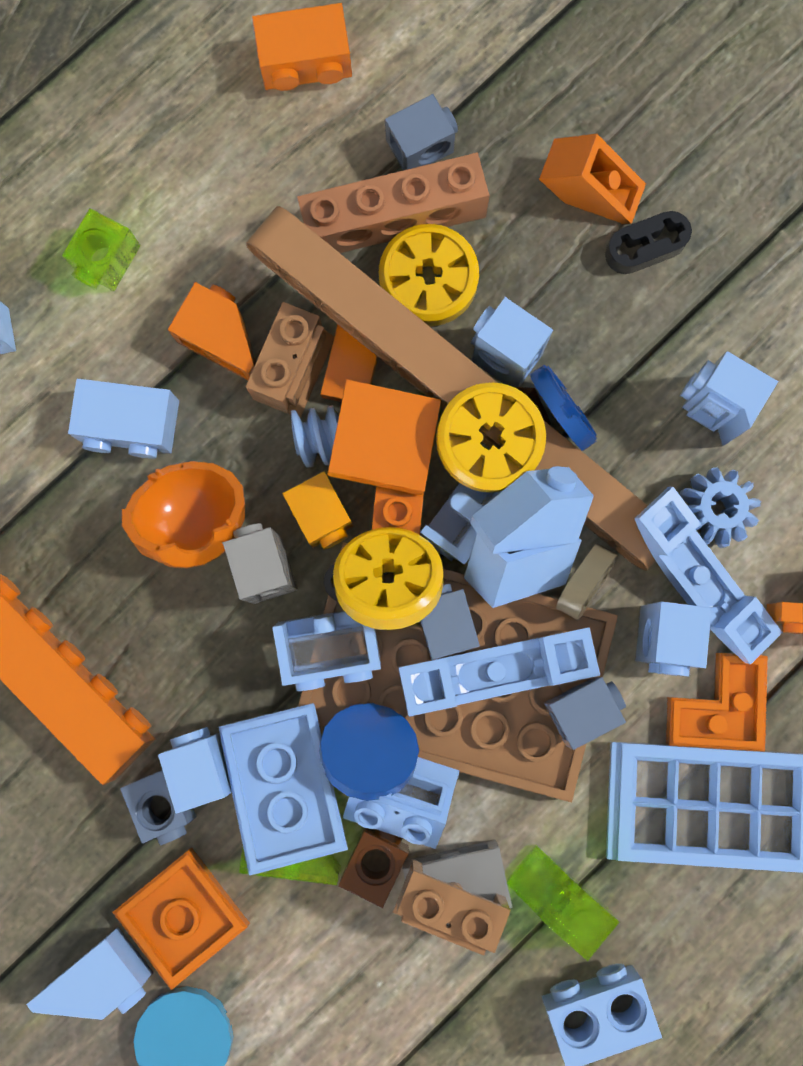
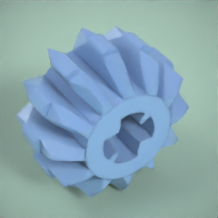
(733, 519)

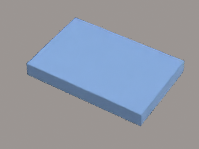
(281, 789)

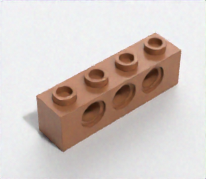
(388, 204)

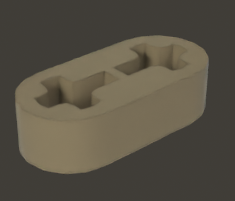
(586, 581)

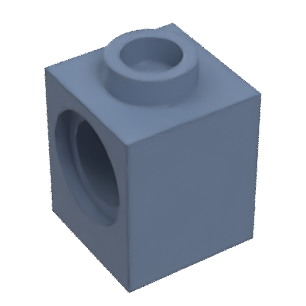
(421, 133)
(449, 625)
(586, 711)
(148, 826)

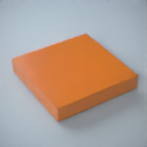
(384, 437)
(181, 918)

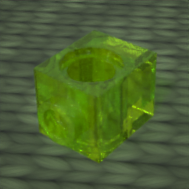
(96, 233)

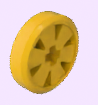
(448, 255)
(488, 406)
(388, 605)

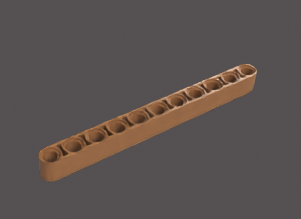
(429, 361)

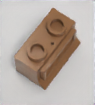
(290, 360)
(451, 911)

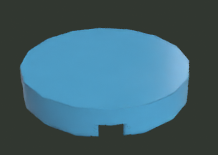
(184, 1030)

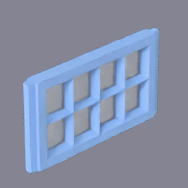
(705, 807)

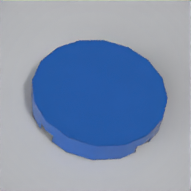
(563, 407)
(368, 751)

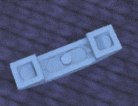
(701, 579)
(498, 671)

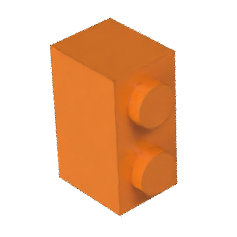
(302, 47)

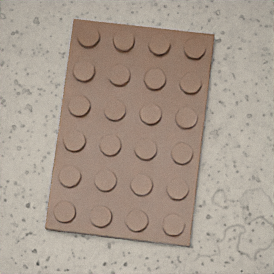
(492, 738)

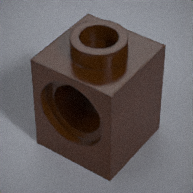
(368, 884)

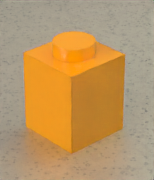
(319, 511)

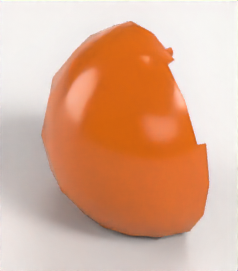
(185, 514)

